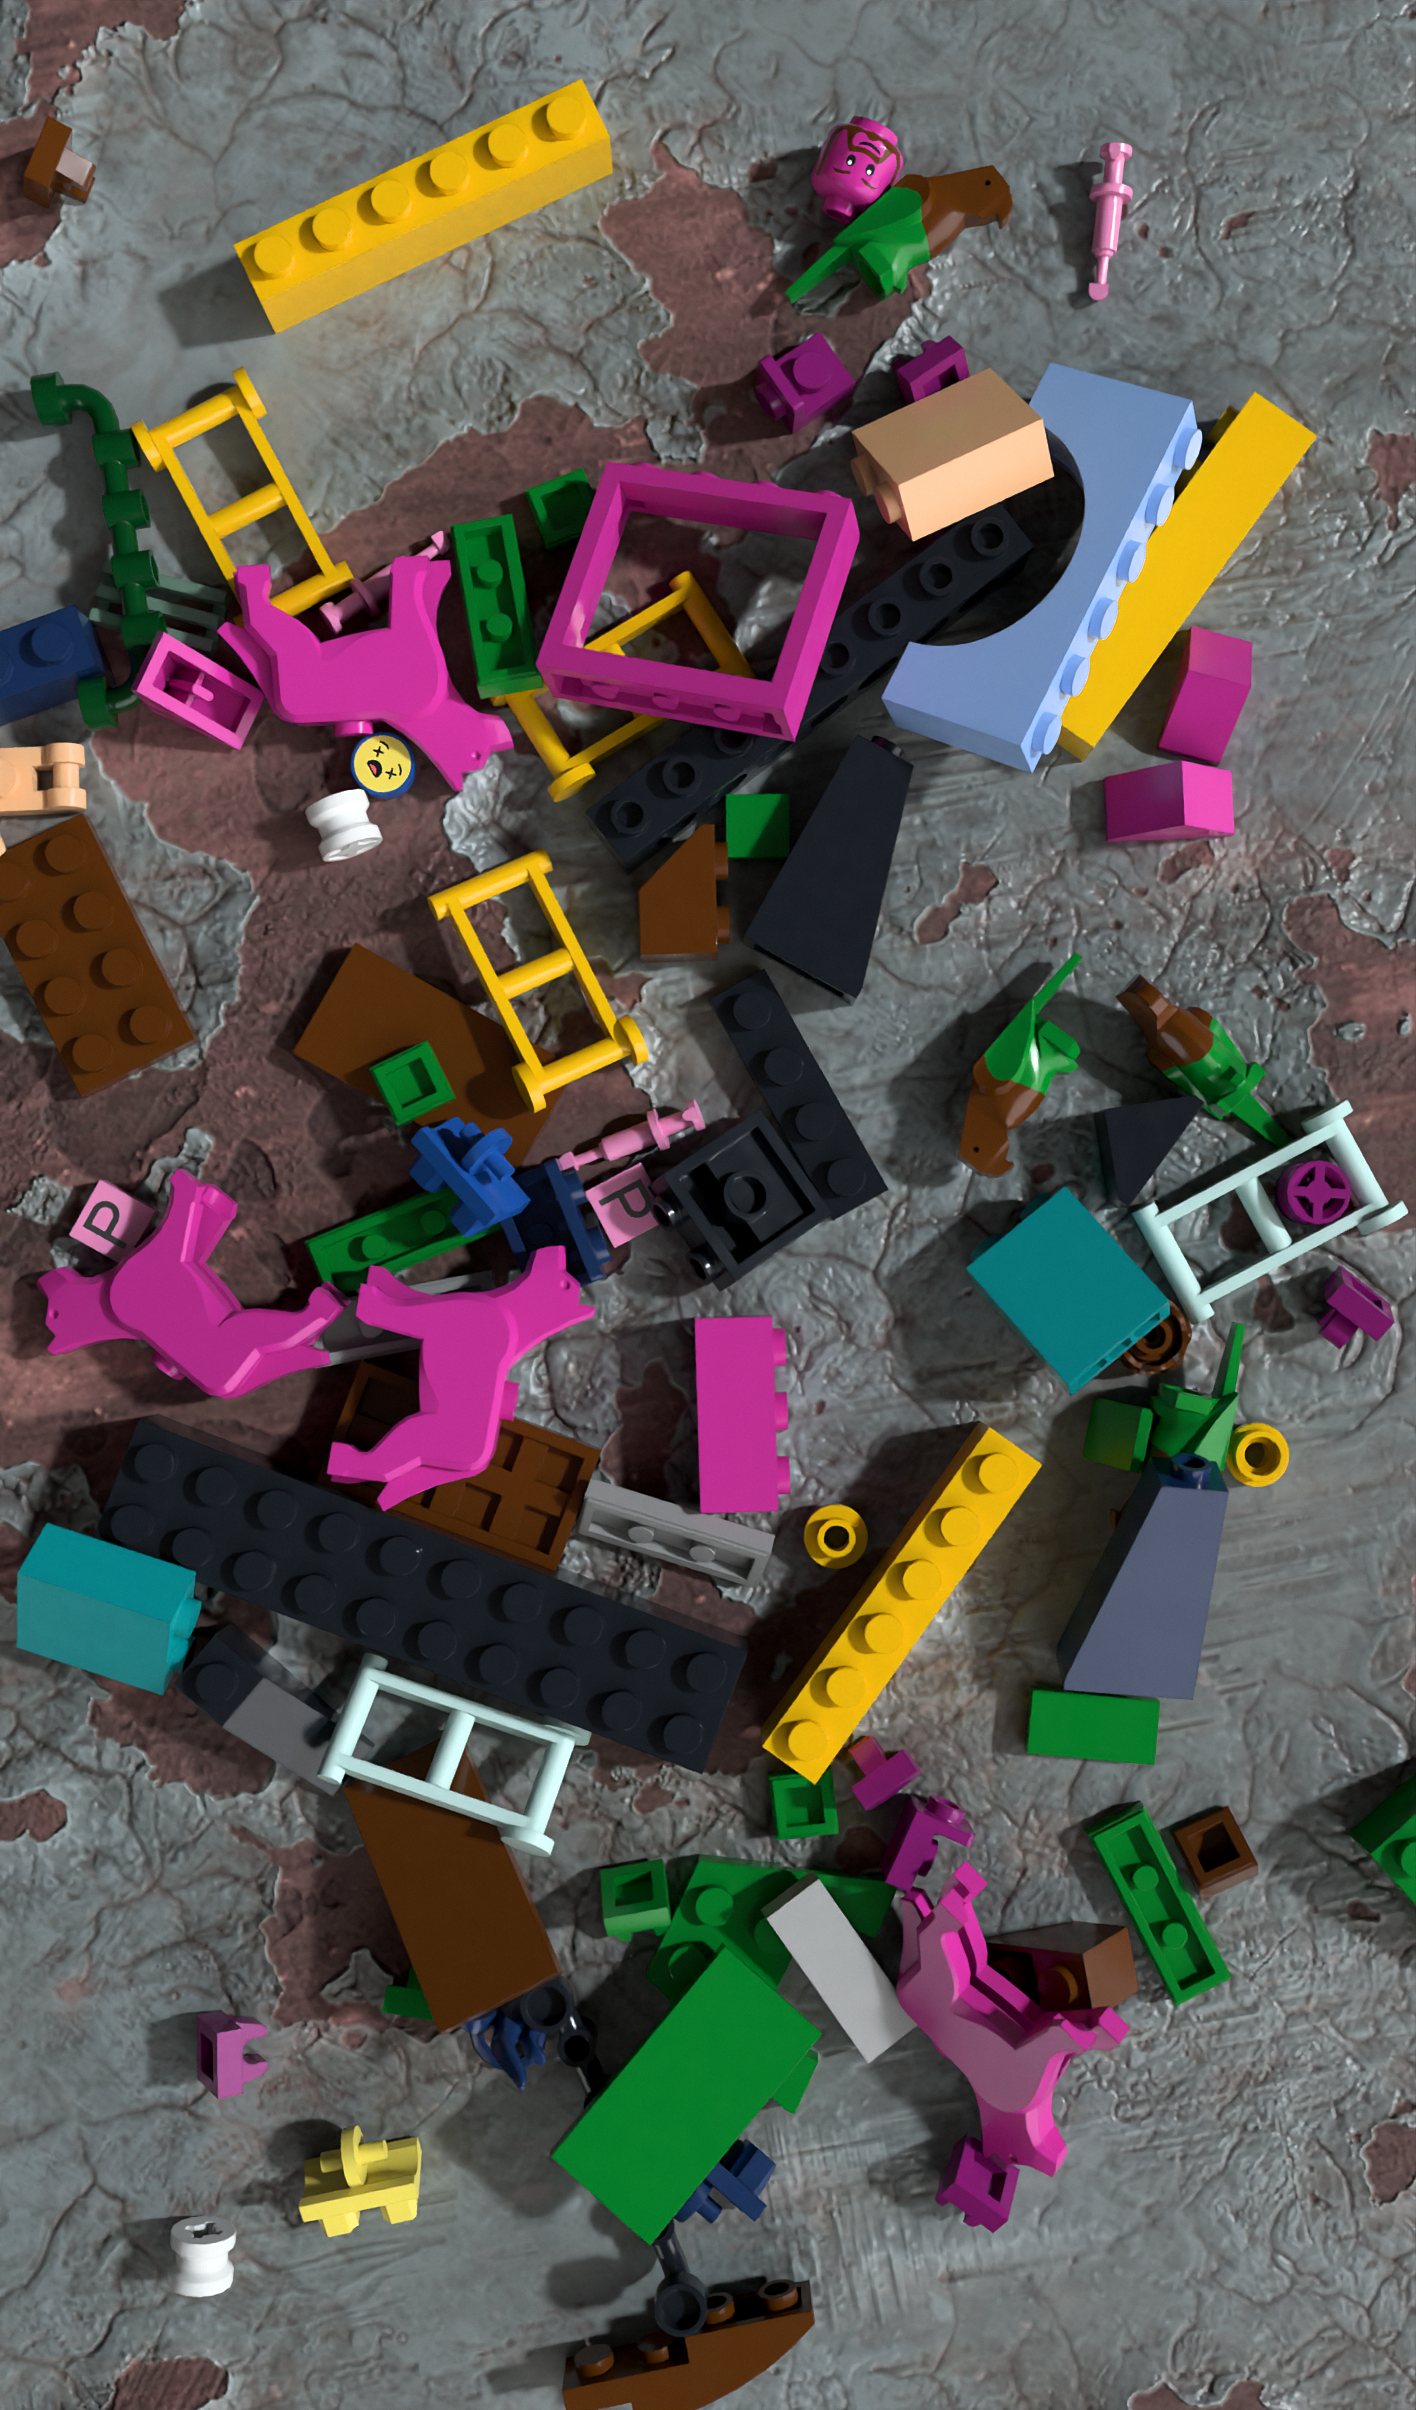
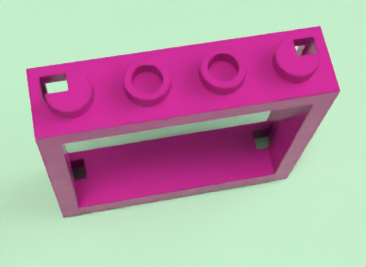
(686, 692)

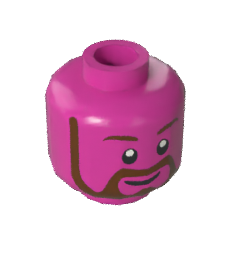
(856, 168)

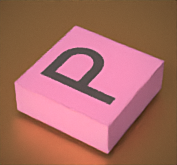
(624, 1205)
(114, 1221)

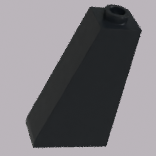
(833, 884)

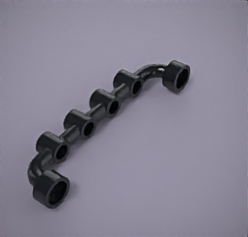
(550, 2008)

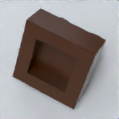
(57, 167)

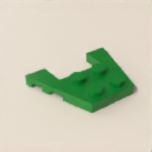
(724, 1906)

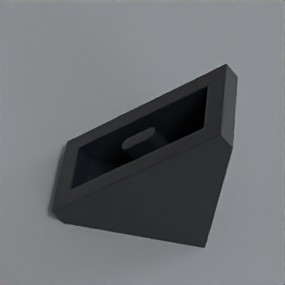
(1137, 1140)

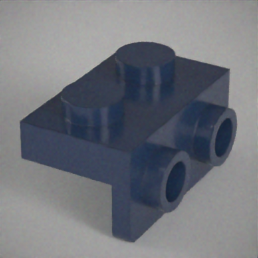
(557, 1221)

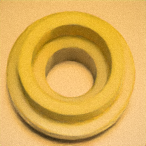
(1274, 1460)
(830, 1516)

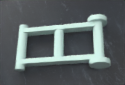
(1368, 1217)
(520, 1831)

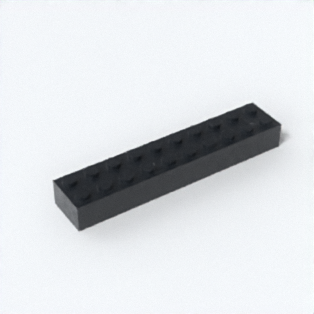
(424, 1592)

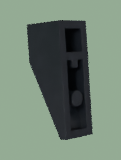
(264, 1704)

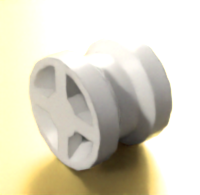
(343, 825)
(201, 2256)

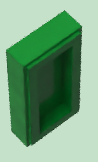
(1092, 1725)

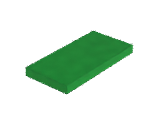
(685, 2094)

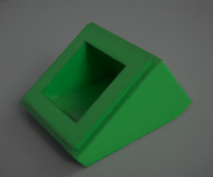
(1118, 1434)

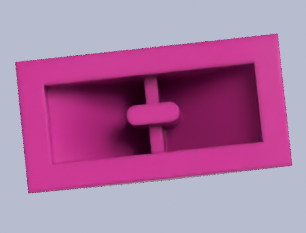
(196, 692)
(1206, 696)
(1169, 803)

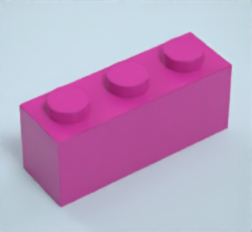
(740, 1413)

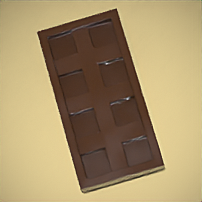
(88, 958)
(515, 1505)

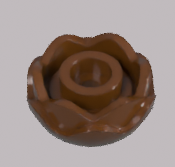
(1165, 1350)

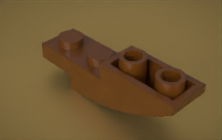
(686, 2373)

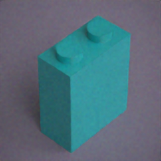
(1067, 1289)
(106, 1609)

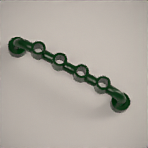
(124, 514)

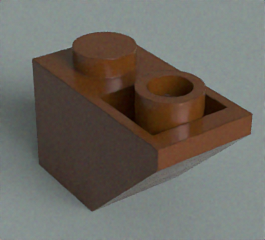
(680, 905)
(1067, 1964)

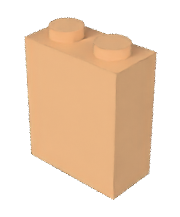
(951, 454)

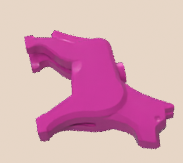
(370, 675)
(184, 1308)
(463, 1371)
(990, 2026)

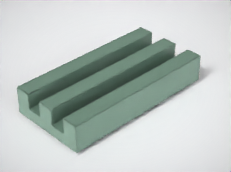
(220, 600)

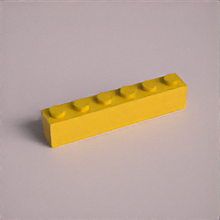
(427, 206)
(1184, 556)
(897, 1602)

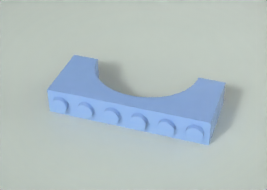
(1010, 688)

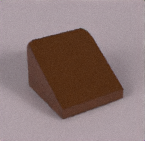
(1215, 1853)

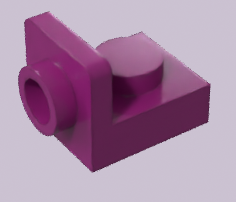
(802, 383)
(912, 1842)

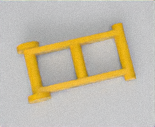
(241, 401)
(576, 772)
(621, 1034)

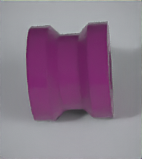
(1326, 1192)

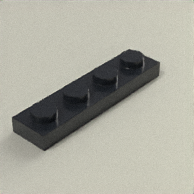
(798, 1094)

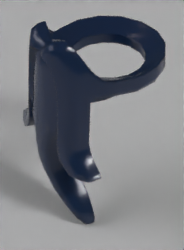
(508, 2030)

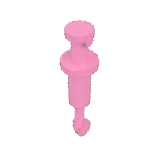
(1109, 199)
(373, 590)
(639, 1136)

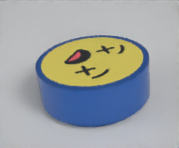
(384, 766)

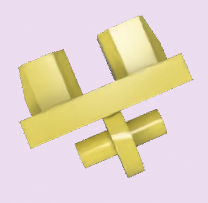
(360, 2179)

